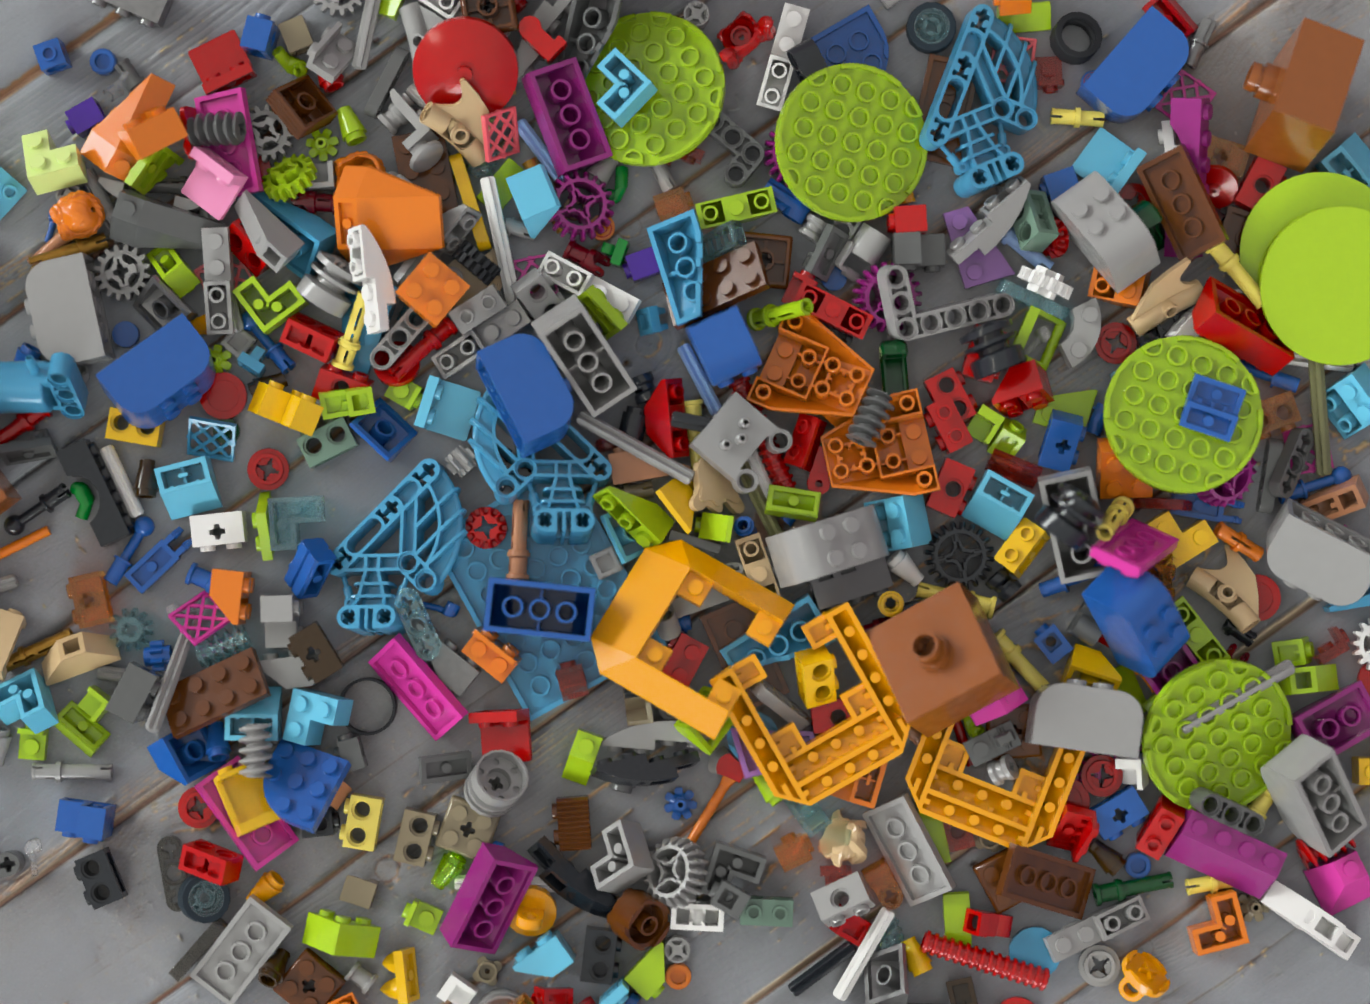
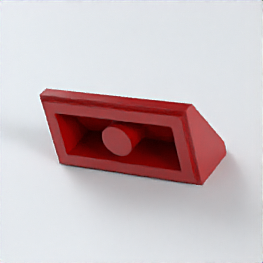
(1174, 14)

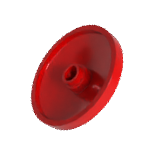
(466, 50)

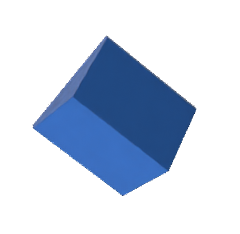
(384, 430)

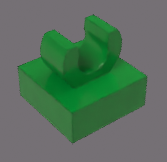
(616, 252)

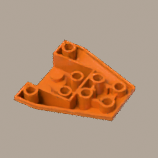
(396, 212)
(811, 372)
(899, 462)

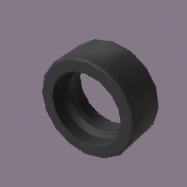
(1083, 21)

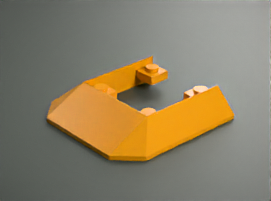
(636, 660)
(844, 752)
(1002, 816)

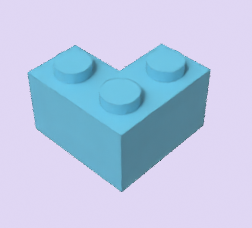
(629, 90)
(28, 699)
(311, 711)

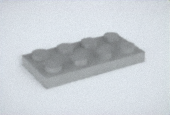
(909, 850)
(241, 950)

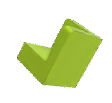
(985, 424)
(95, 703)

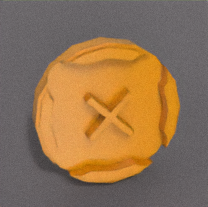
(535, 912)
(1144, 974)

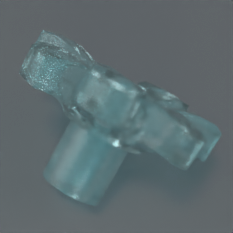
(485, 168)
(892, 935)

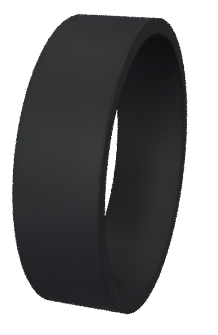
(394, 701)

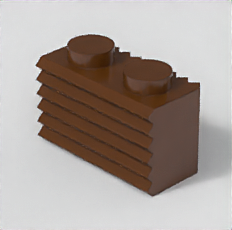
(573, 823)

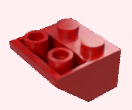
(1023, 388)

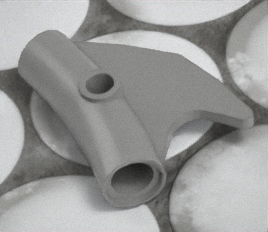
(417, 22)

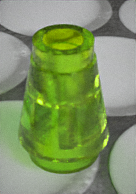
(448, 869)

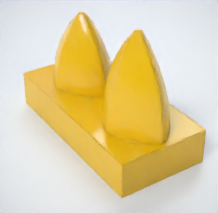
(405, 985)

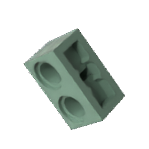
(1035, 223)
(330, 448)
(768, 911)

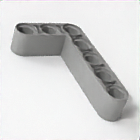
(938, 315)

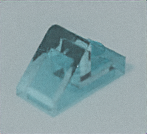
(811, 817)

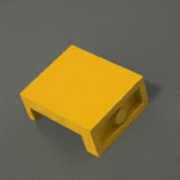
(244, 800)

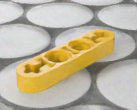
(469, 199)

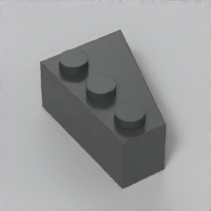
(851, 584)

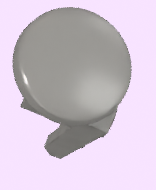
(423, 140)

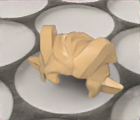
(844, 840)

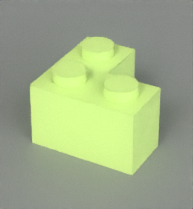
(52, 167)

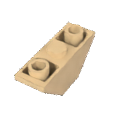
(756, 562)
(78, 655)

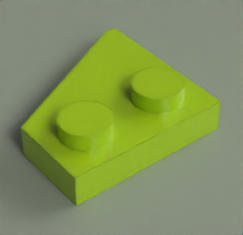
(152, 170)
(600, 310)
(1076, 403)
(261, 521)

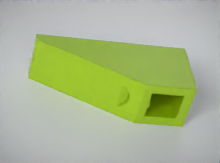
(638, 516)

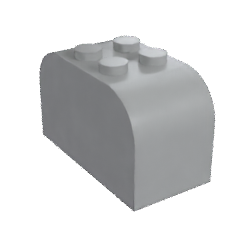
(1106, 231)
(68, 310)
(584, 355)
(827, 546)
(1318, 555)
(1071, 564)
(1085, 718)
(1313, 795)

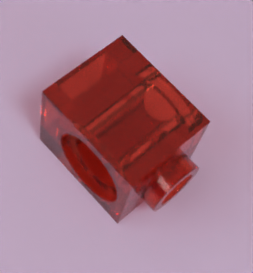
(572, 680)
(962, 842)

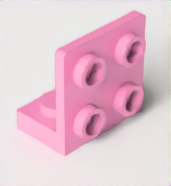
(213, 182)

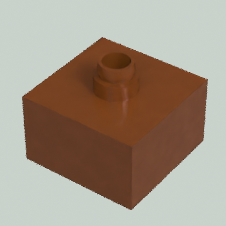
(1301, 94)
(942, 660)

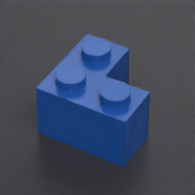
(85, 819)

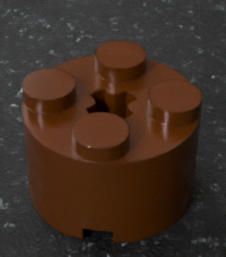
(639, 919)

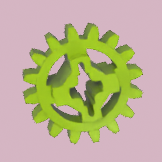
(289, 177)

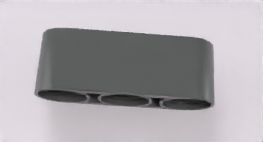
(1236, 817)

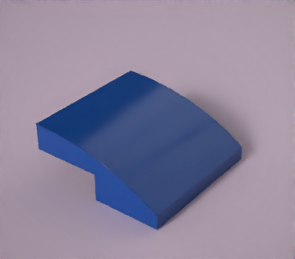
(1212, 407)

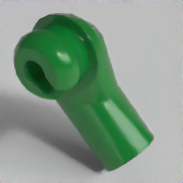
(621, 184)
(85, 498)

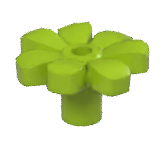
(324, 149)
(221, 358)

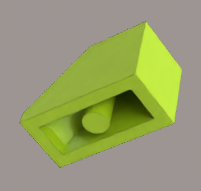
(173, 270)
(714, 527)
(582, 756)
(648, 973)

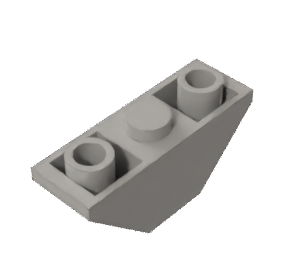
(287, 669)

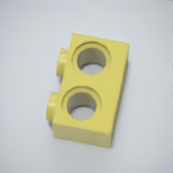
(369, 823)

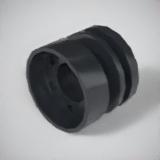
(993, 348)
(1070, 516)

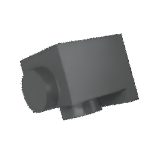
(351, 749)
(735, 905)

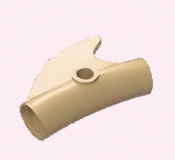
(460, 123)
(1165, 299)
(1234, 581)

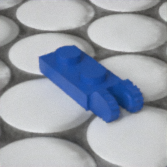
(1202, 510)
(157, 562)

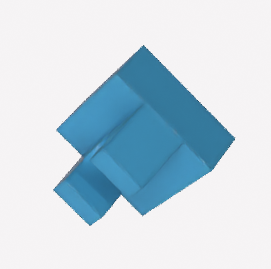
(649, 320)
(253, 362)

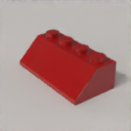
(1238, 326)

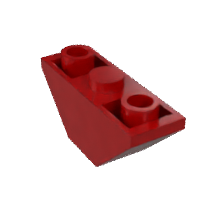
(835, 311)
(658, 412)

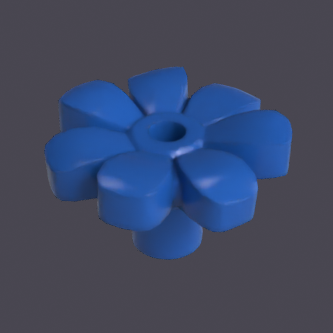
(678, 797)

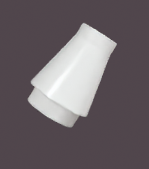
(904, 567)

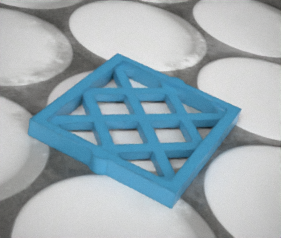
(211, 423)

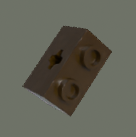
(328, 660)

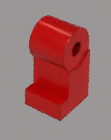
(539, 40)
(818, 477)
(988, 923)

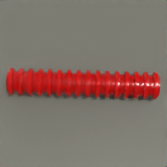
(774, 462)
(985, 960)

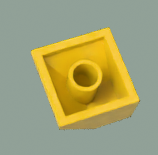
(676, 498)
(1090, 666)

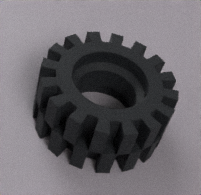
(476, 262)

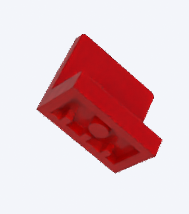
(222, 63)
(505, 731)

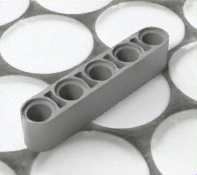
(405, 327)

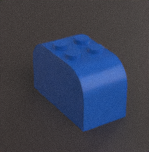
(1137, 69)
(724, 346)
(160, 375)
(527, 391)
(539, 609)
(1136, 620)

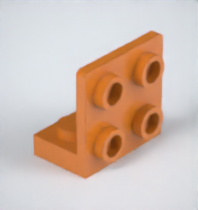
(492, 654)

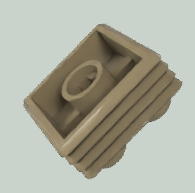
(452, 835)

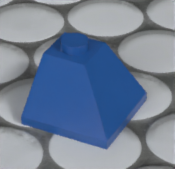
(184, 757)

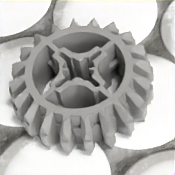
(681, 872)

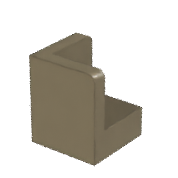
(296, 35)
(638, 711)
(359, 891)

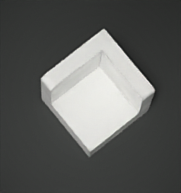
(1133, 771)
(457, 990)

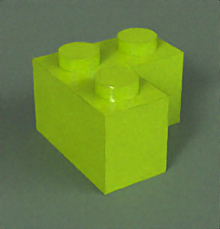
(267, 309)
(341, 935)

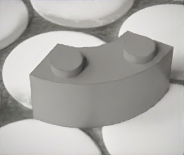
(1083, 333)

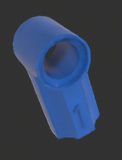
(788, 203)

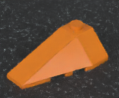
(103, 143)

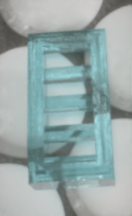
(737, 237)

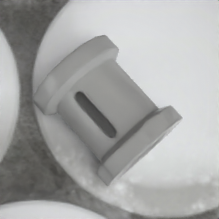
(361, 977)

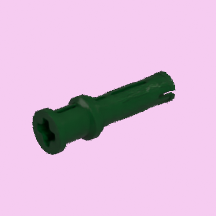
(1120, 890)

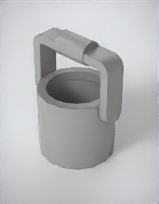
(867, 246)

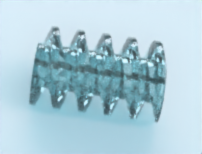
(222, 647)

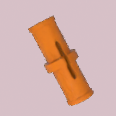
(1250, 549)

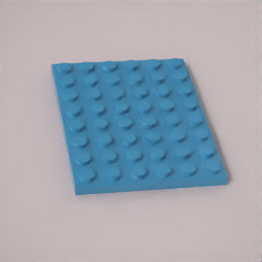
(535, 675)

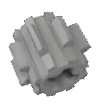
(461, 461)

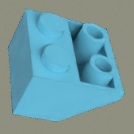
(1348, 159)
(1350, 401)
(188, 487)
(997, 504)
(903, 521)
(265, 711)
(547, 957)

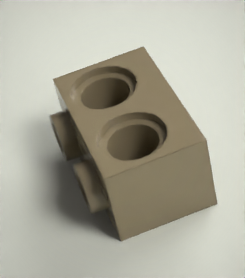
(410, 835)

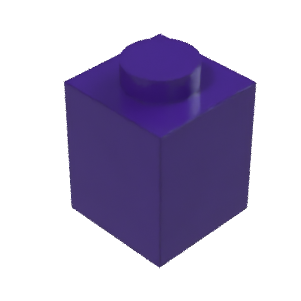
(84, 117)
(641, 265)

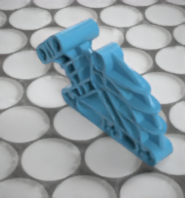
(982, 161)
(562, 512)
(373, 606)

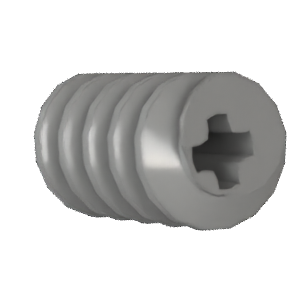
(255, 750)

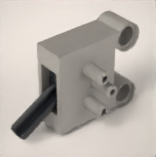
(732, 438)

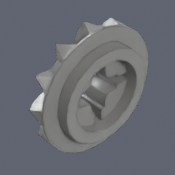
(1111, 965)

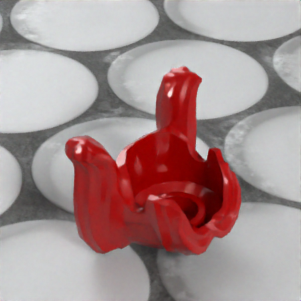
(753, 34)

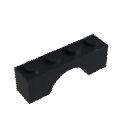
(111, 521)

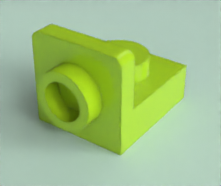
(406, 396)
(1009, 437)
(1297, 650)
(32, 745)
(422, 916)

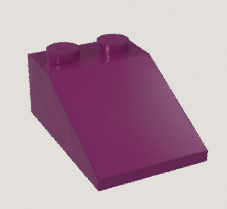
(1336, 719)

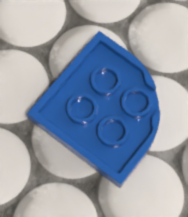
(855, 40)
(303, 783)

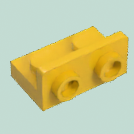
(1022, 547)

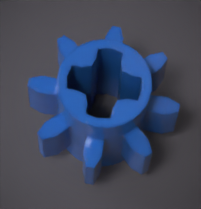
(157, 655)

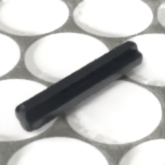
(822, 968)

